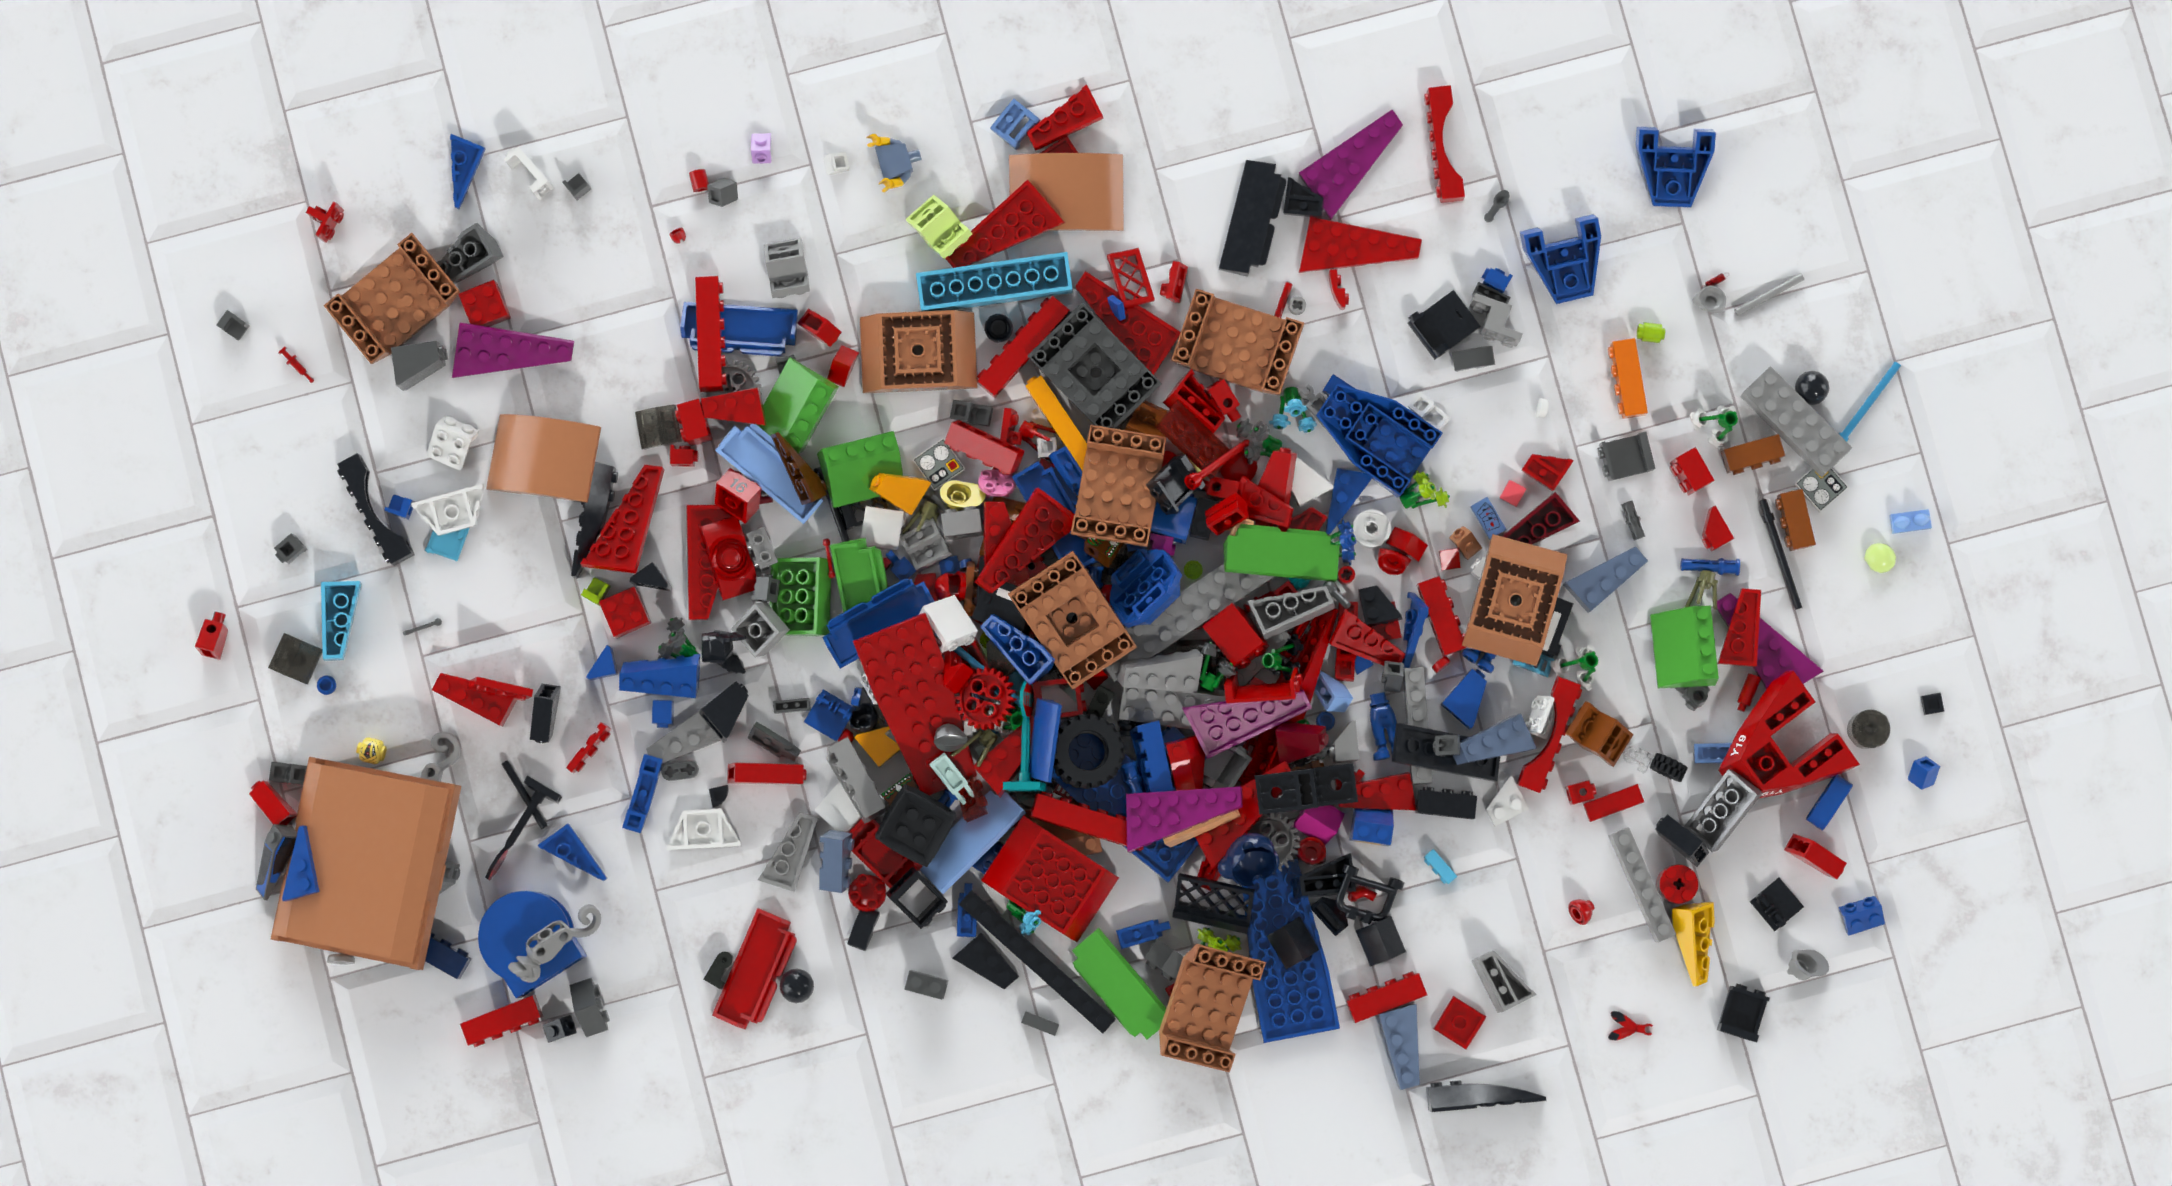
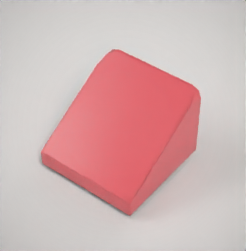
(1512, 493)

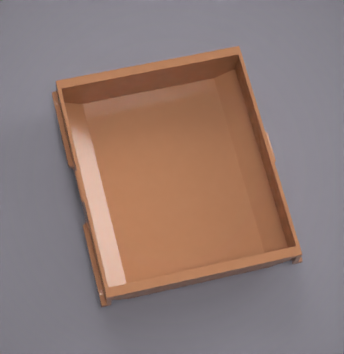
(376, 860)

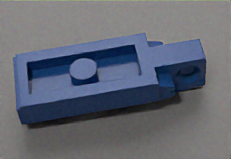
(1067, 468)
(965, 922)
(1141, 933)

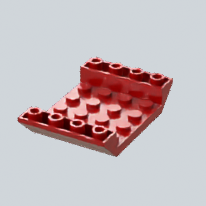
(1049, 877)

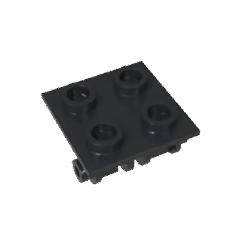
(1776, 904)

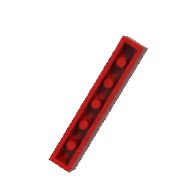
(709, 334)
(1016, 352)
(1080, 818)

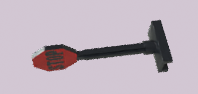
(540, 793)

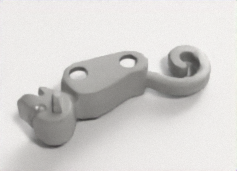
(442, 749)
(551, 942)

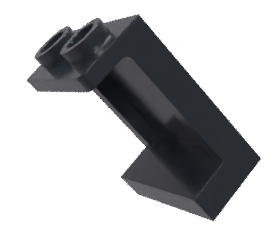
(1169, 484)
(1743, 1012)

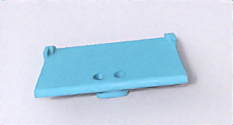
(448, 544)

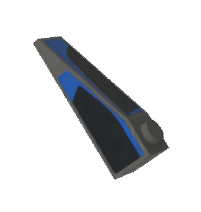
(275, 856)

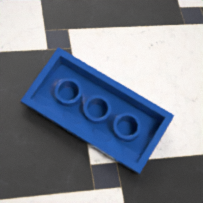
(1044, 739)

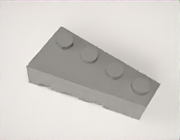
(1289, 610)
(1167, 672)
(855, 780)

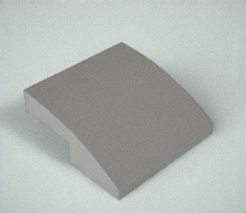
(925, 546)

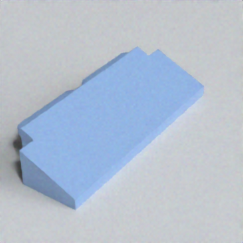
(758, 459)
(971, 840)

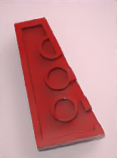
(1072, 116)
(1387, 792)

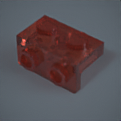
(977, 805)

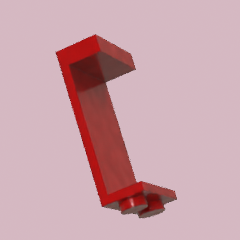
(1262, 692)

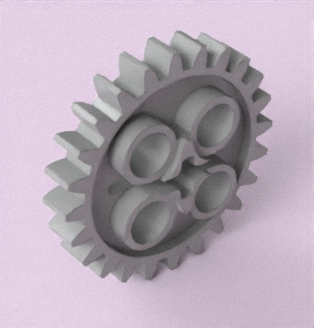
(734, 370)
(1283, 850)

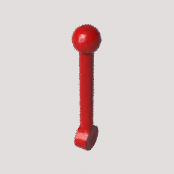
(826, 542)

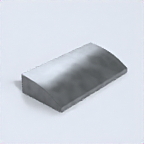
(1723, 810)

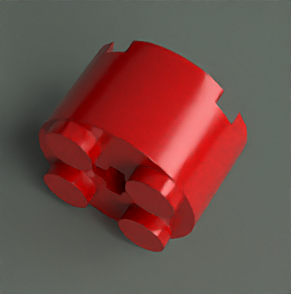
(1685, 876)

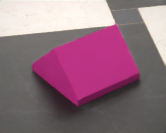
(1319, 822)

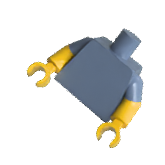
(893, 160)

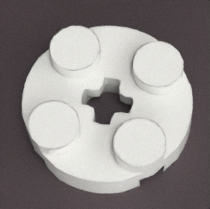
(1380, 522)

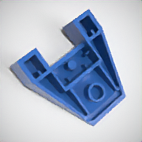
(1674, 172)
(1568, 265)

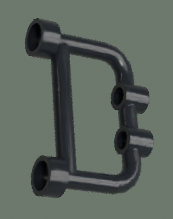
(1365, 915)

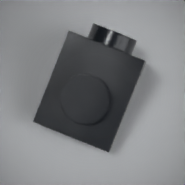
(559, 1028)

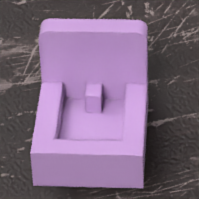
(761, 148)

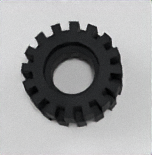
(1668, 767)

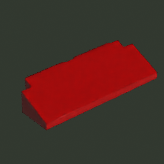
(755, 970)

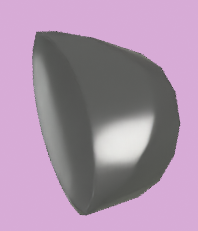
(949, 738)

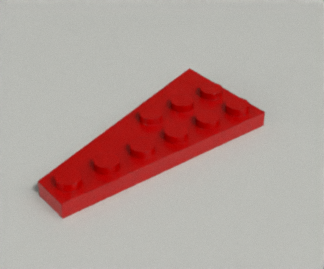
(1012, 222)
(1345, 245)
(1140, 331)
(627, 528)
(995, 528)
(1031, 534)
(701, 578)
(1218, 840)

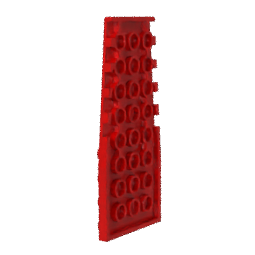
(910, 691)

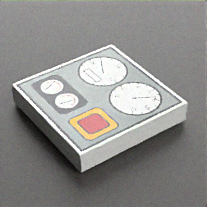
(938, 464)
(1823, 490)

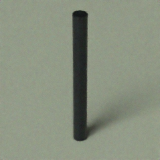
(523, 793)

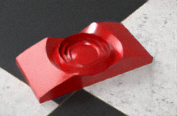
(729, 557)
(878, 857)

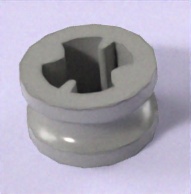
(1296, 311)

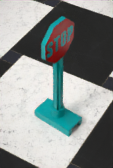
(1024, 782)

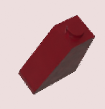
(1299, 740)

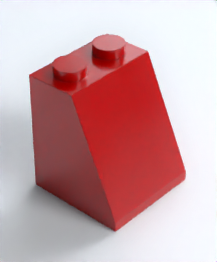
(1236, 636)

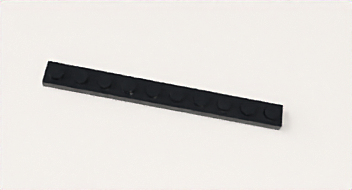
(1037, 961)

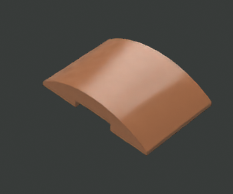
(1078, 186)
(543, 457)

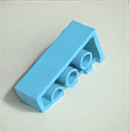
(338, 612)

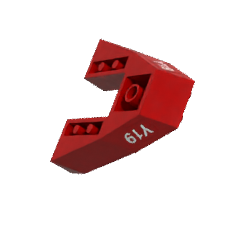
(1760, 759)

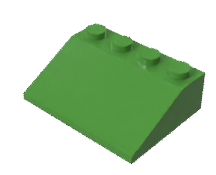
(797, 404)
(854, 464)
(803, 595)
(1684, 647)

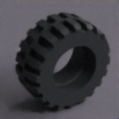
(1112, 745)

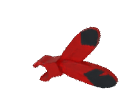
(1629, 1028)

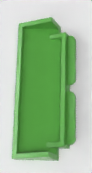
(1281, 554)
(858, 572)
(1118, 985)

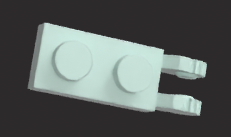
(951, 776)

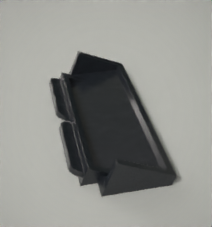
(1249, 228)

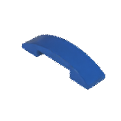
(643, 793)

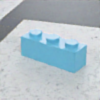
(1439, 867)

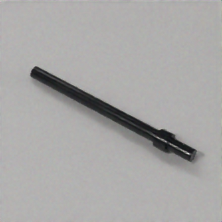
(1769, 518)

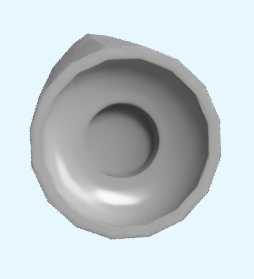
(1711, 299)

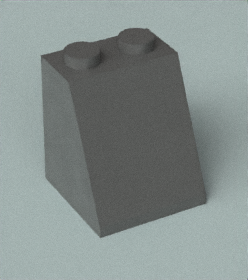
(417, 362)

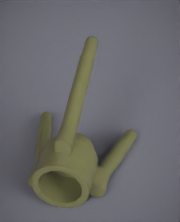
(927, 511)
(1704, 581)
(986, 740)

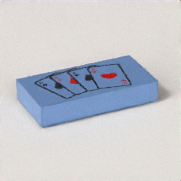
(1488, 517)

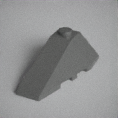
(470, 254)

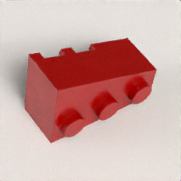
(736, 406)

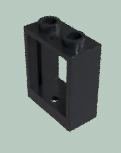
(903, 885)

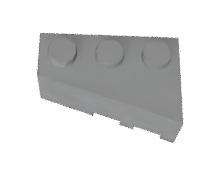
(1501, 982)

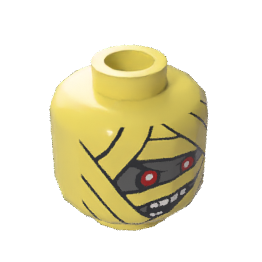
(371, 750)

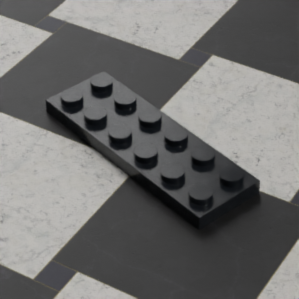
(1415, 748)

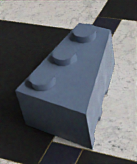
(836, 861)

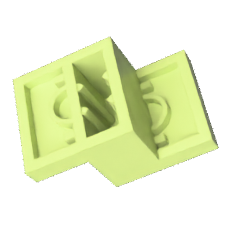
(939, 226)

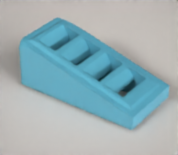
(1537, 670)

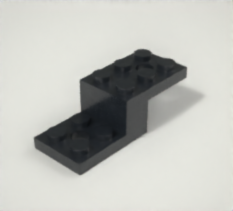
(1306, 788)

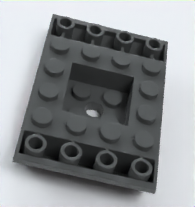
(1076, 349)

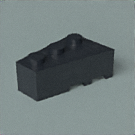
(1323, 880)

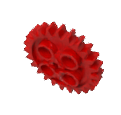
(980, 715)

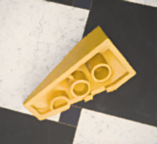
(1692, 930)

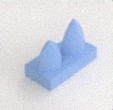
(1910, 521)

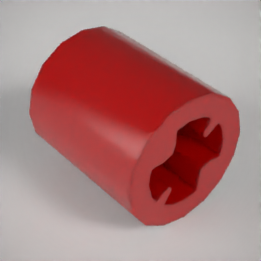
(699, 180)
(1351, 577)

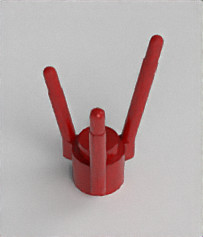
(1029, 430)

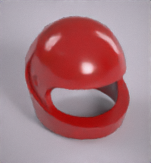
(950, 585)

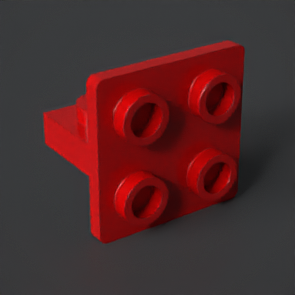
(328, 220)

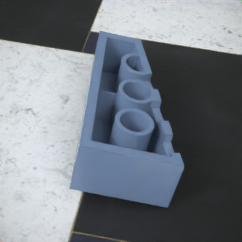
(1604, 579)
(1498, 740)
(1401, 1039)

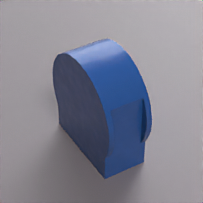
(509, 926)

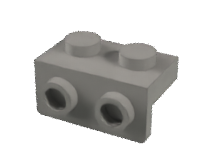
(762, 548)

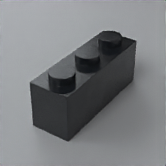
(1446, 803)

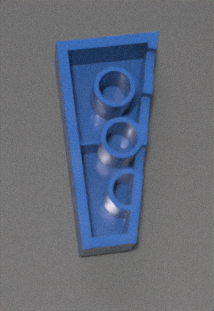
(662, 677)
(1152, 757)

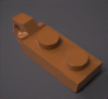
(971, 575)

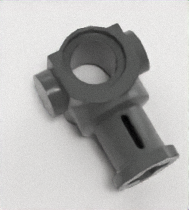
(1688, 692)

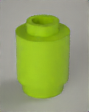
(1650, 332)

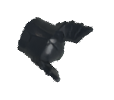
(718, 648)

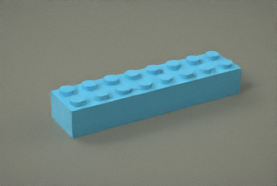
(994, 282)

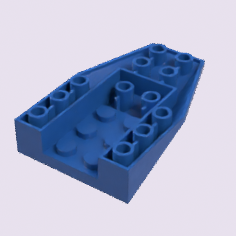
(1378, 435)

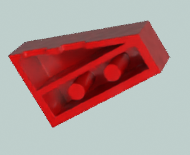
(1194, 398)

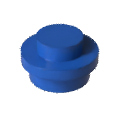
(326, 685)
(1325, 719)

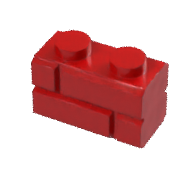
(1226, 514)

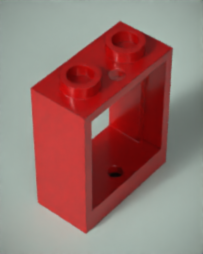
(1081, 704)

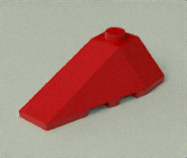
(1186, 763)

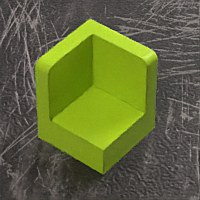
(596, 591)

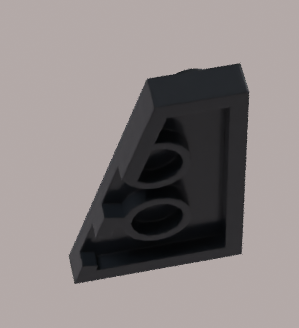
(986, 961)

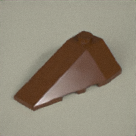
(804, 479)

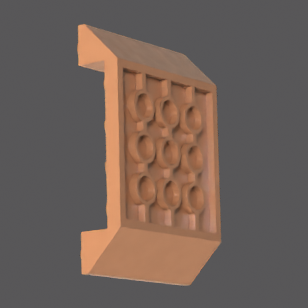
(393, 300)
(1237, 343)
(1113, 487)
(1207, 1006)

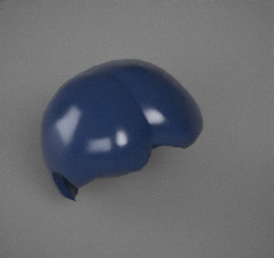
(1248, 859)

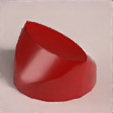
(1392, 561)
(1312, 851)

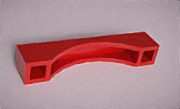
(1450, 183)
(1535, 772)

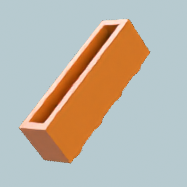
(1628, 378)

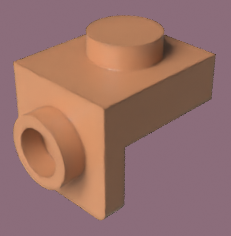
(1465, 542)

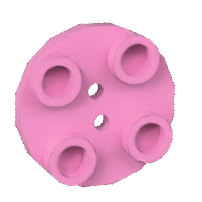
(996, 484)

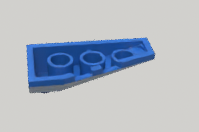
(1022, 651)

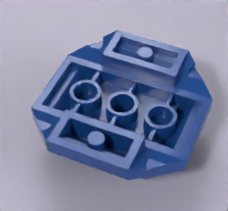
(1144, 587)

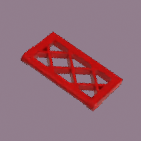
(1123, 256)

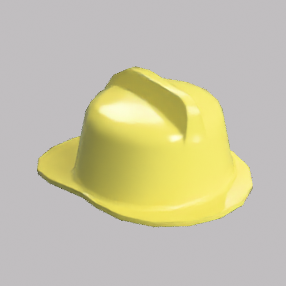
(961, 494)

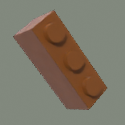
(1753, 454)
(1795, 520)

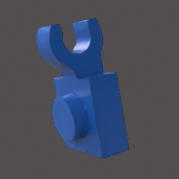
(952, 564)
(902, 568)

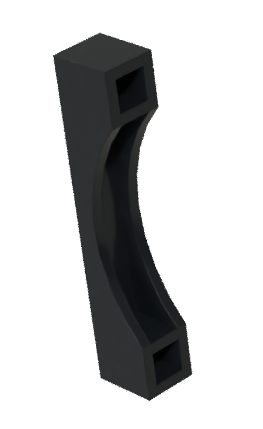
(357, 475)

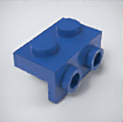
(1862, 915)

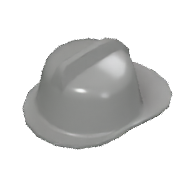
(1807, 964)

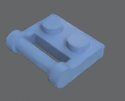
(1010, 119)

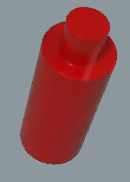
(1748, 692)

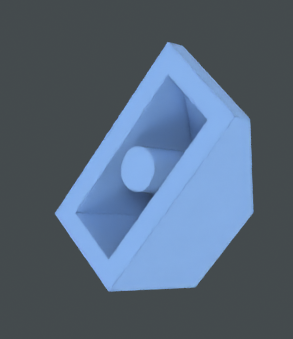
(1332, 693)

